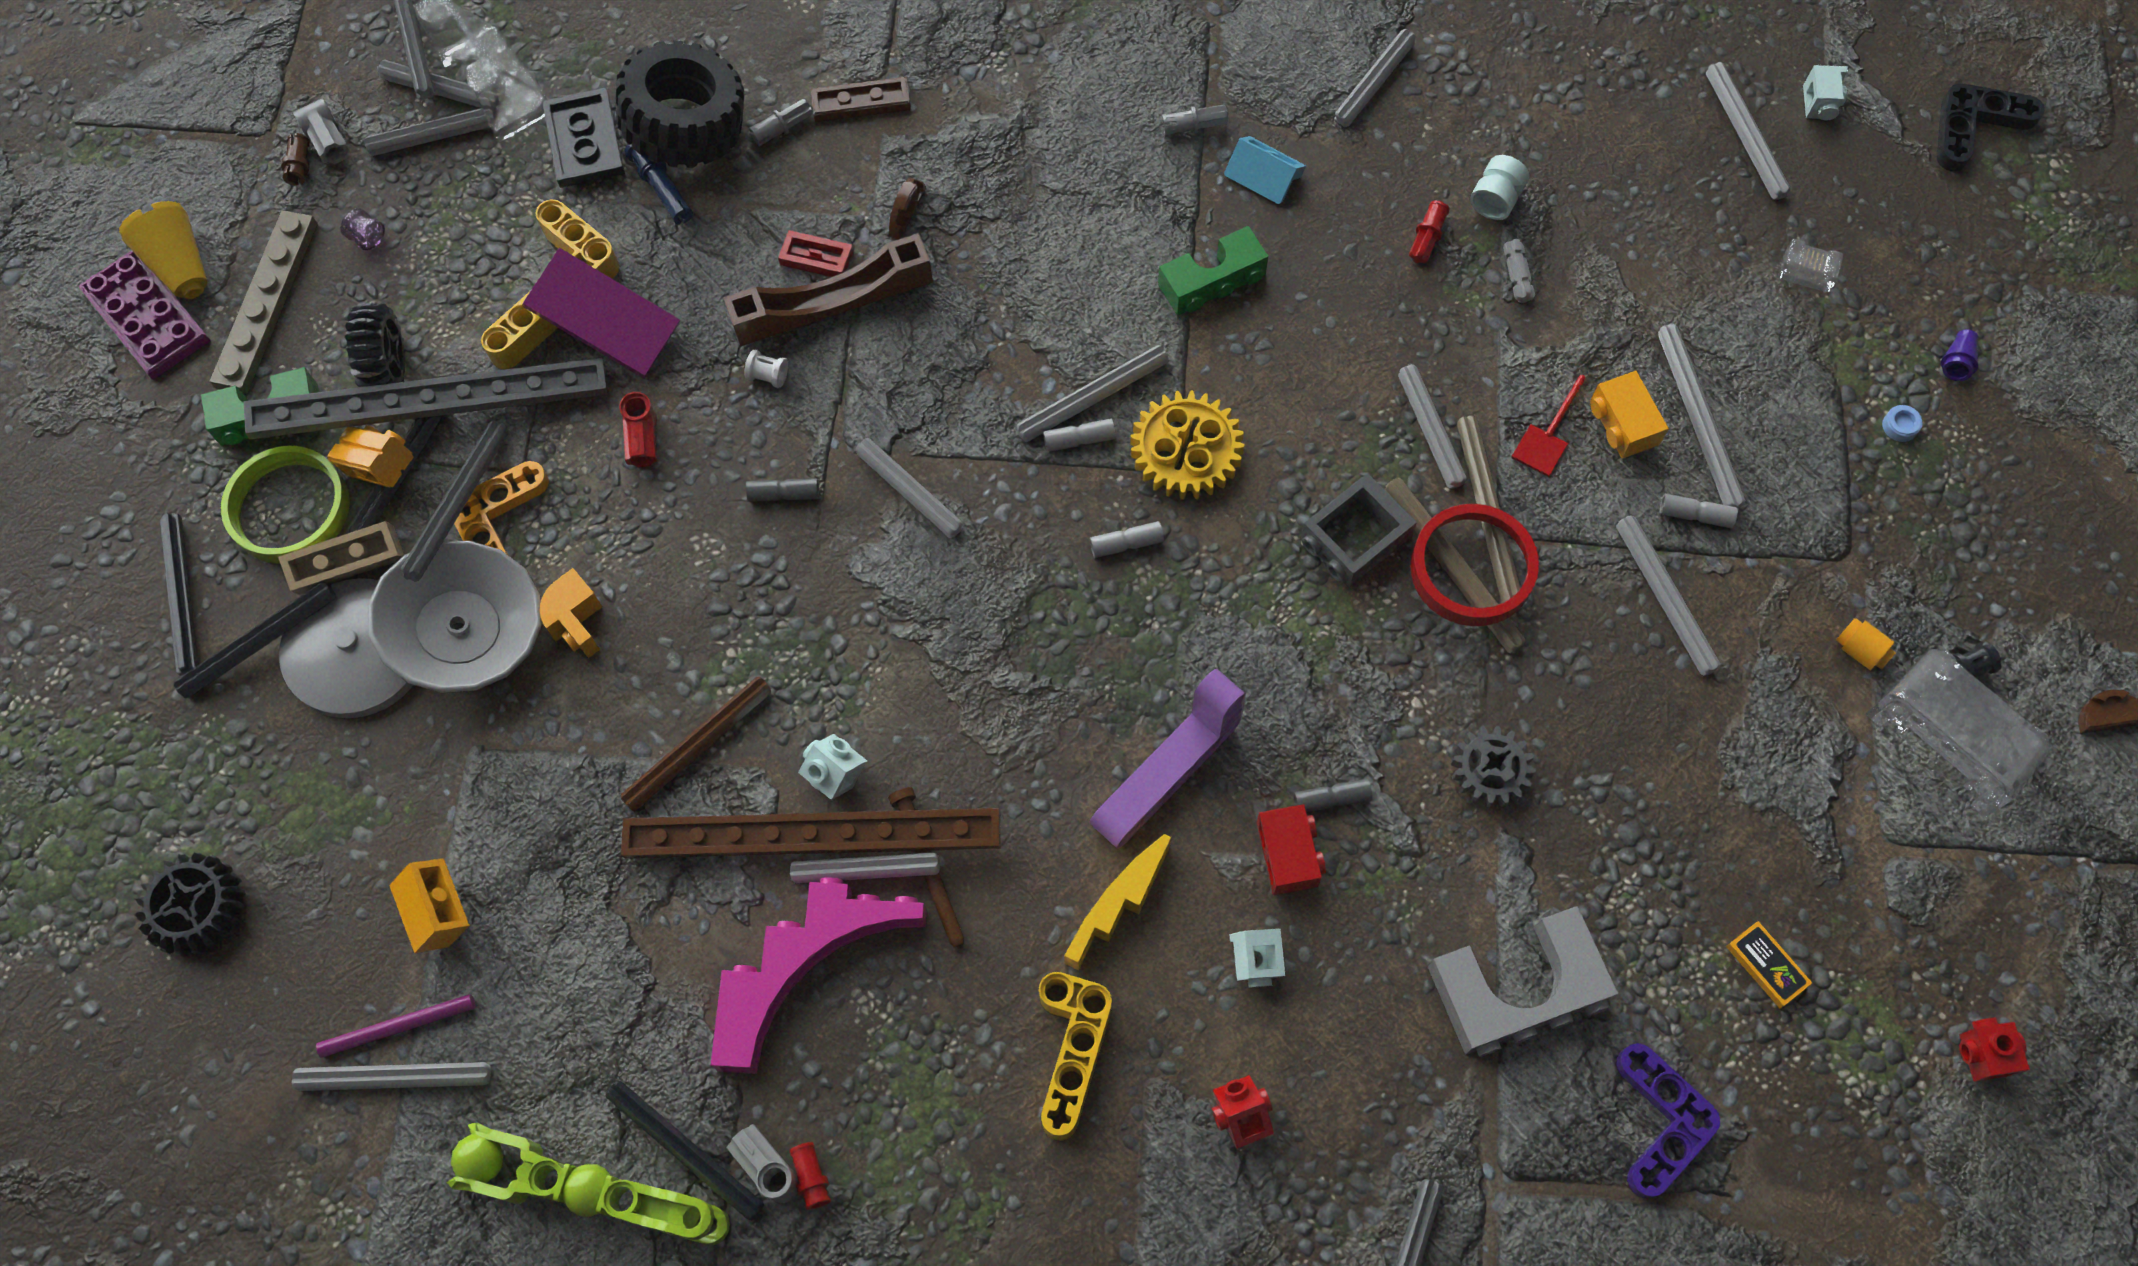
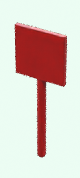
(1540, 448)

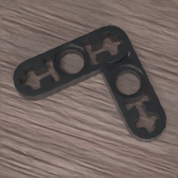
(1975, 110)

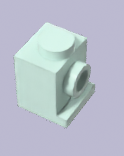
(1824, 92)
(1269, 953)

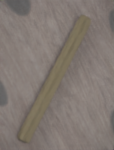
(1485, 494)
(1455, 565)

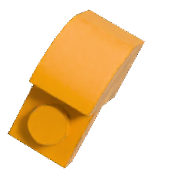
(565, 607)

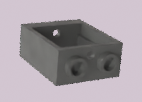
(1381, 507)

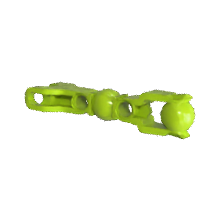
(583, 1189)

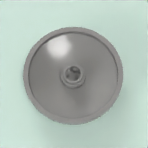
(333, 661)

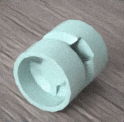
(1499, 187)

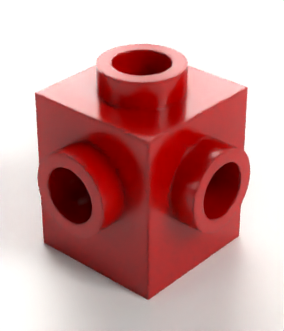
(1993, 1050)
(1243, 1111)

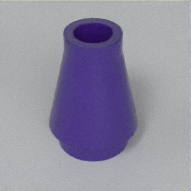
(1962, 356)

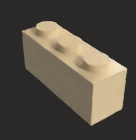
(341, 557)

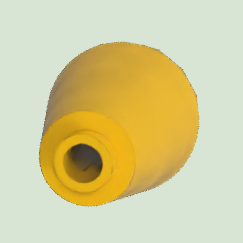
(167, 247)

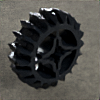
(375, 345)
(170, 898)

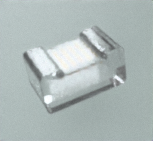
(1810, 266)

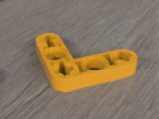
(481, 518)

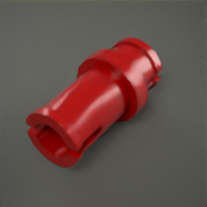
(811, 1181)

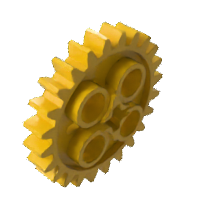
(1217, 453)

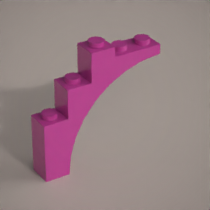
(752, 998)

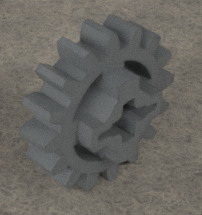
(1485, 753)

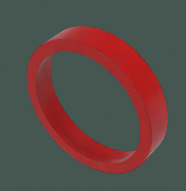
(1470, 615)

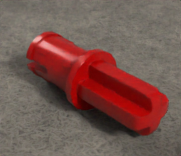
(1429, 231)

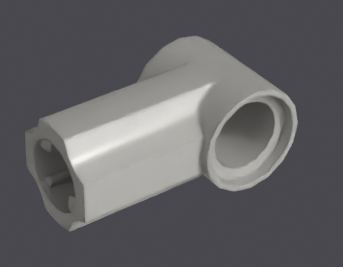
(321, 128)
(762, 1163)

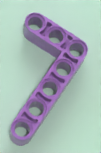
(1213, 719)

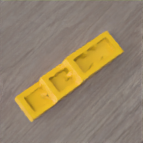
(1127, 892)

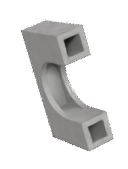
(1485, 1020)

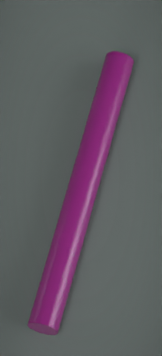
(395, 1025)

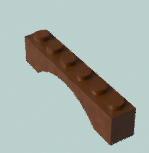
(771, 311)

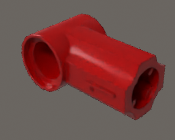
(639, 430)

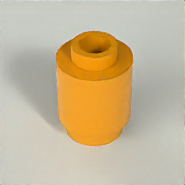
(1866, 644)

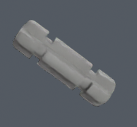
(1519, 271)

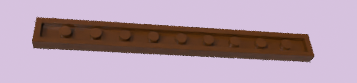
(811, 833)

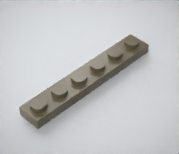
(264, 301)

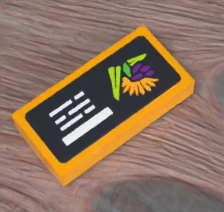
(1769, 964)

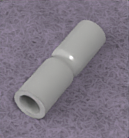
(1083, 434)
(1702, 511)
(1122, 540)

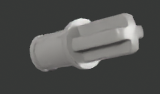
(1195, 119)
(780, 122)

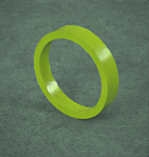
(259, 466)

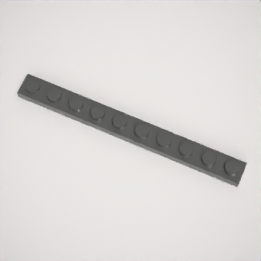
(424, 398)

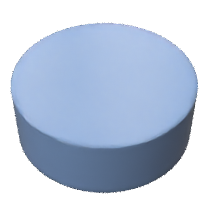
(1902, 423)

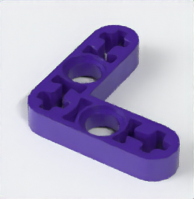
(1679, 1127)

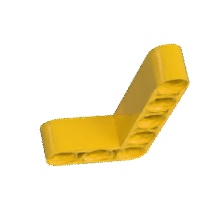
(563, 230)

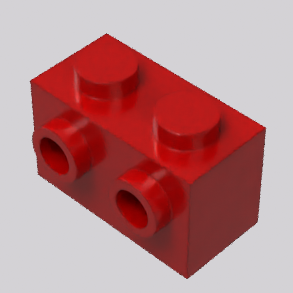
(1290, 850)

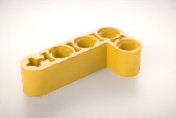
(1069, 1058)

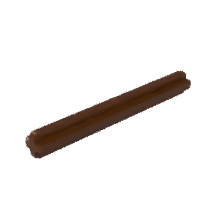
(695, 743)

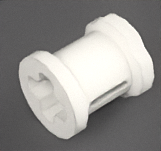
(766, 368)

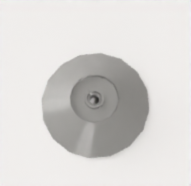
(465, 586)

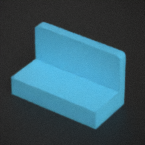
(1263, 169)

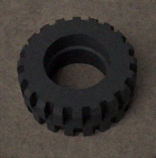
(685, 74)

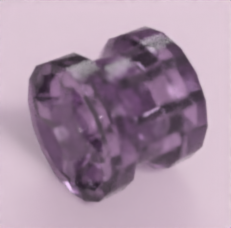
(363, 229)

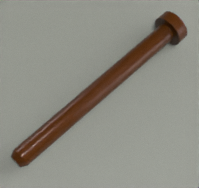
(903, 800)

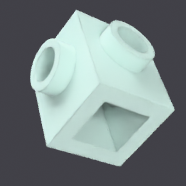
(831, 766)

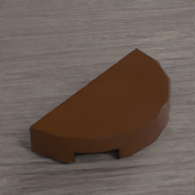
(905, 206)
(2108, 711)

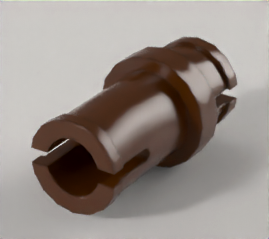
(295, 162)

